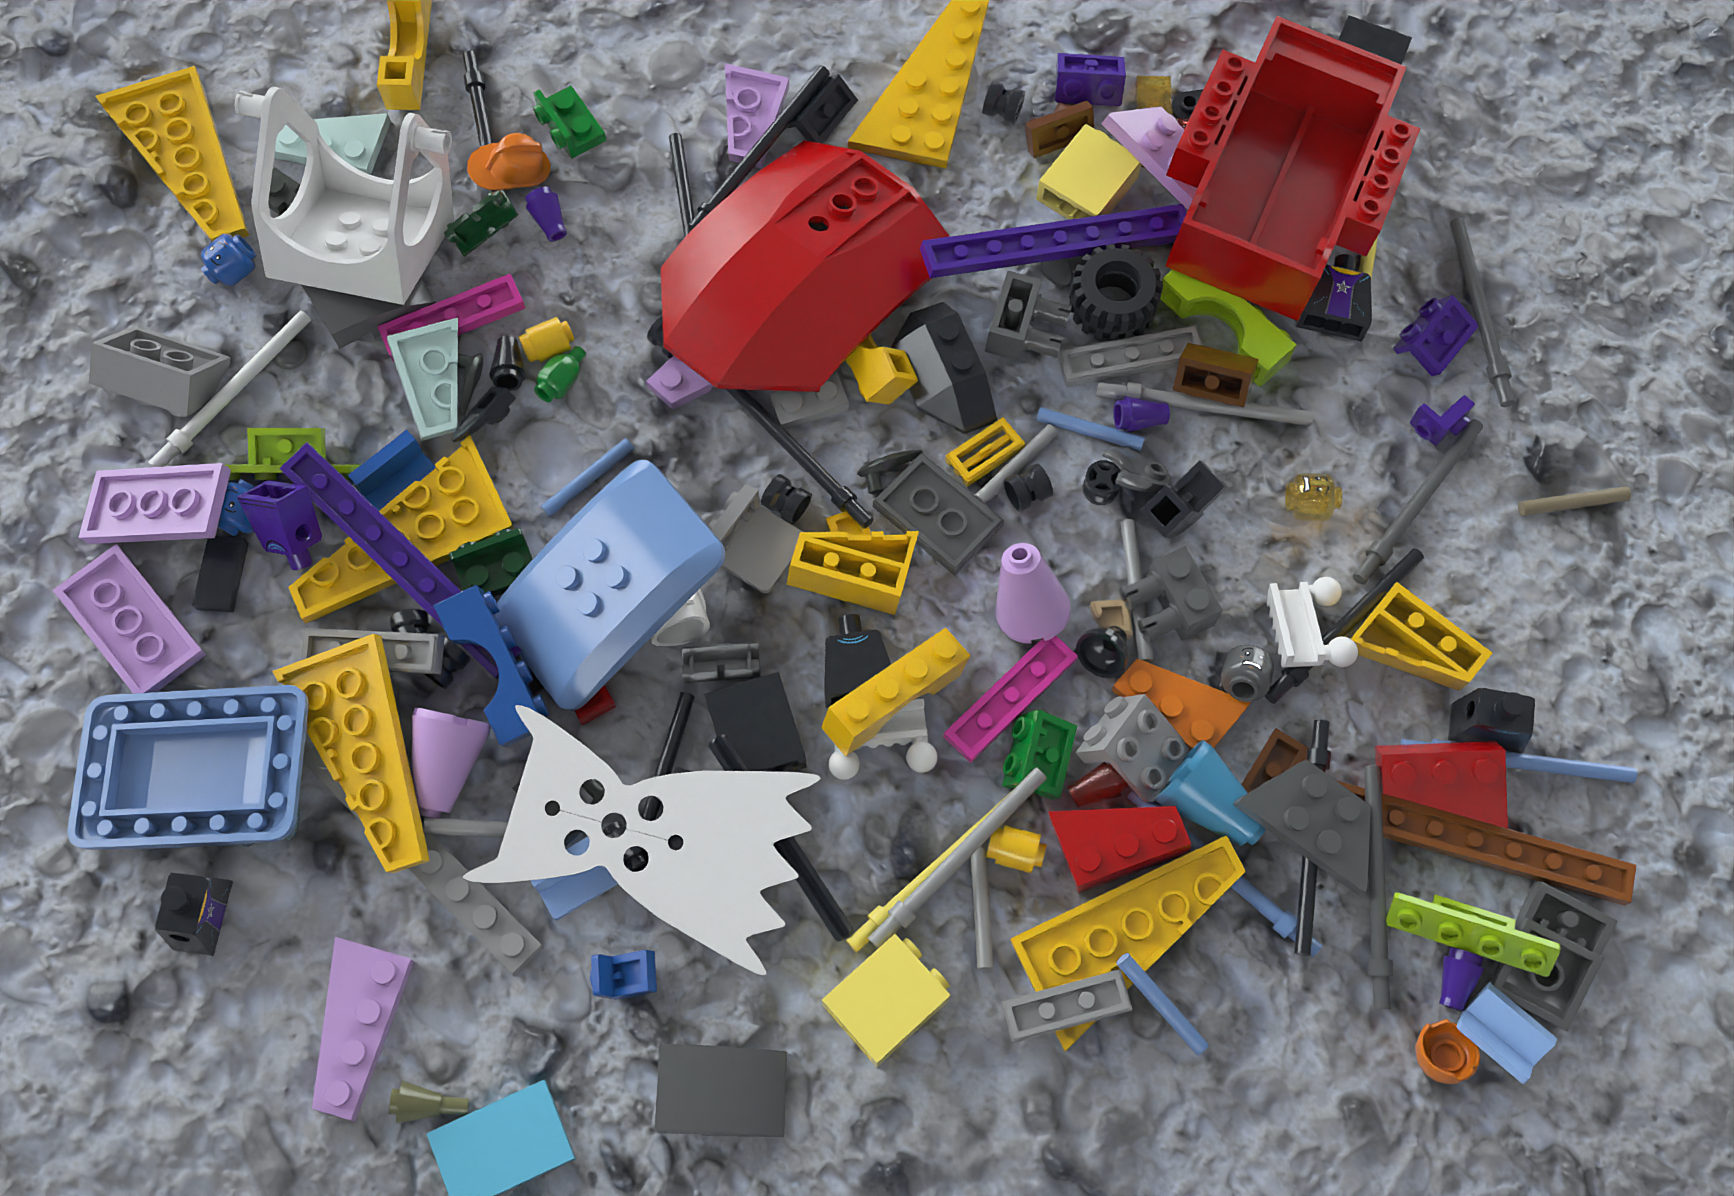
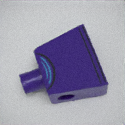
(283, 520)

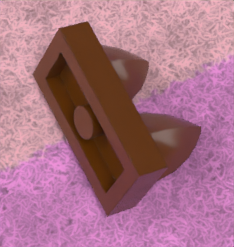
(1058, 128)

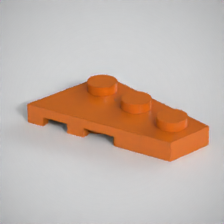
(1188, 705)

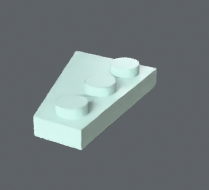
(351, 138)
(428, 372)

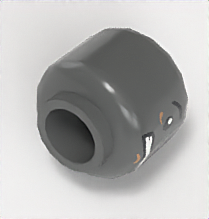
(1247, 673)

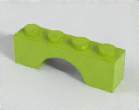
(1253, 331)

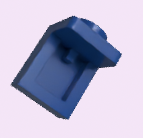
(623, 974)

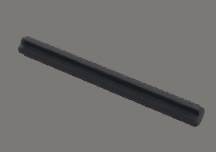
(791, 851)

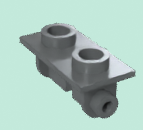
(720, 662)

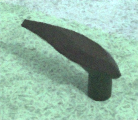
(472, 373)
(884, 465)

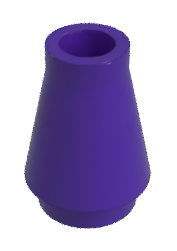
(546, 211)
(1138, 414)
(1459, 977)

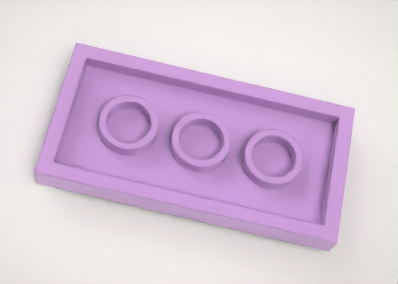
(155, 504)
(129, 622)

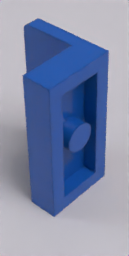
(391, 470)

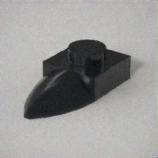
(489, 410)

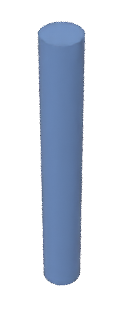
(1090, 429)
(587, 477)
(1162, 1004)

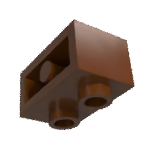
(1215, 374)

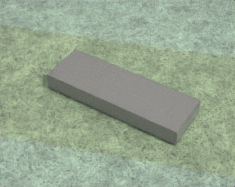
(1066, 1006)

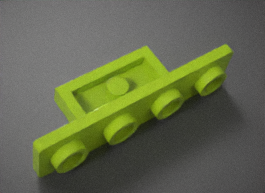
(274, 446)
(1473, 931)

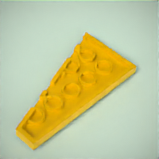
(925, 99)
(179, 140)
(435, 514)
(363, 745)
(1133, 919)

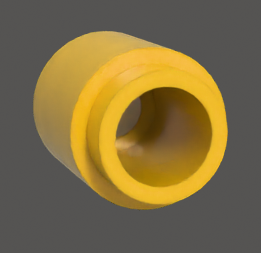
(546, 340)
(1016, 848)

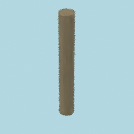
(1574, 501)

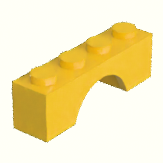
(403, 68)
(881, 371)
(871, 705)

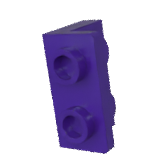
(1090, 79)
(1437, 333)

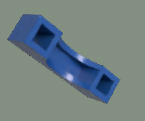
(472, 620)

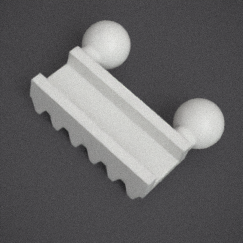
(1298, 626)
(904, 727)

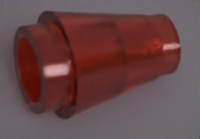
(1098, 785)

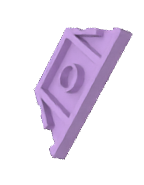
(1152, 139)

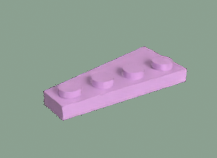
(357, 1019)

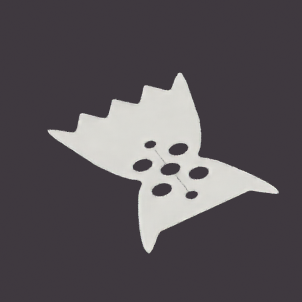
(701, 889)

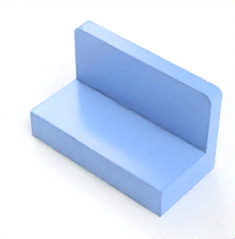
(570, 892)
(1505, 1032)

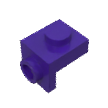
(1436, 428)

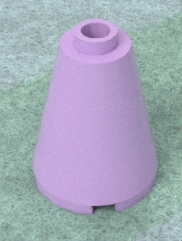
(1029, 596)
(443, 757)

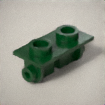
(488, 218)

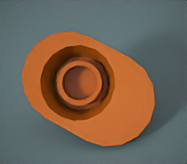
(509, 164)

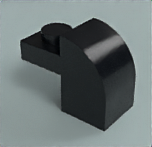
(1183, 504)

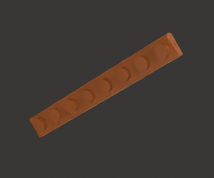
(1505, 849)

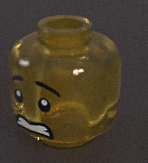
(1312, 497)

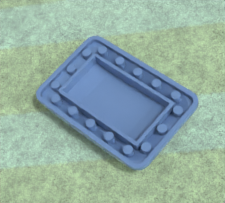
(608, 583)
(189, 768)

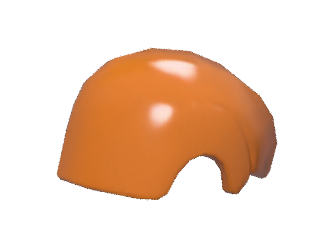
(1446, 1053)

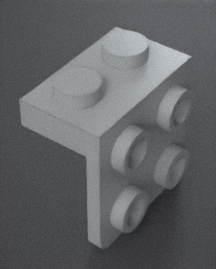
(754, 540)
(1136, 744)

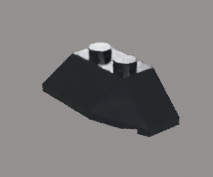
(948, 369)

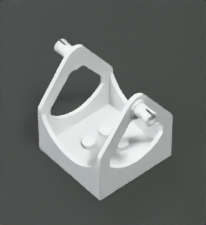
(346, 225)

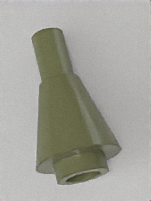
(416, 1103)

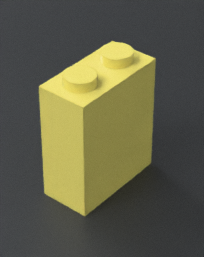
(1088, 176)
(887, 999)

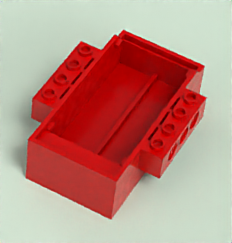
(1288, 165)

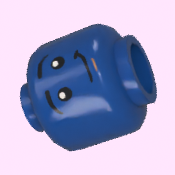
(228, 259)
(232, 515)

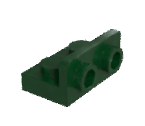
(492, 562)

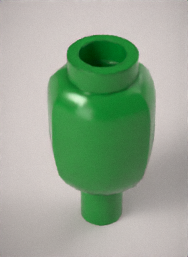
(559, 375)

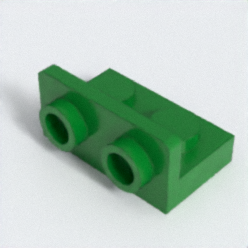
(569, 121)
(1042, 743)

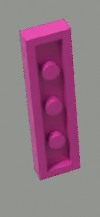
(472, 308)
(1009, 697)

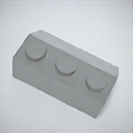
(156, 370)

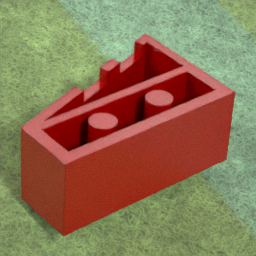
(1448, 777)
(1117, 841)

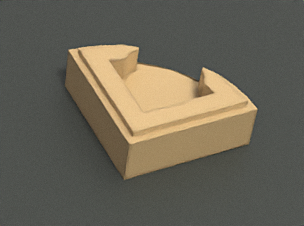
(1112, 613)

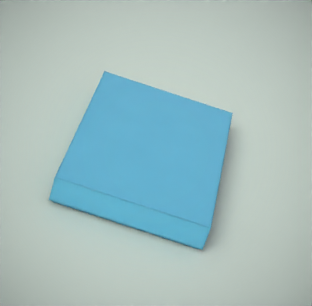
(502, 1144)

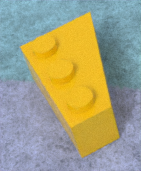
(853, 567)
(1419, 641)

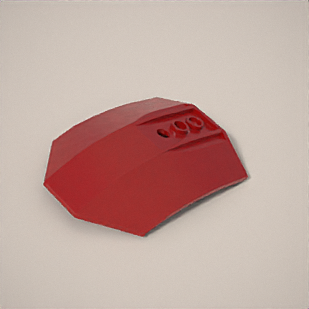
(782, 306)

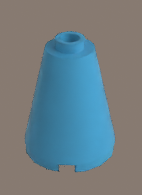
(1205, 794)

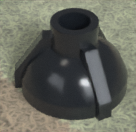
(1103, 651)

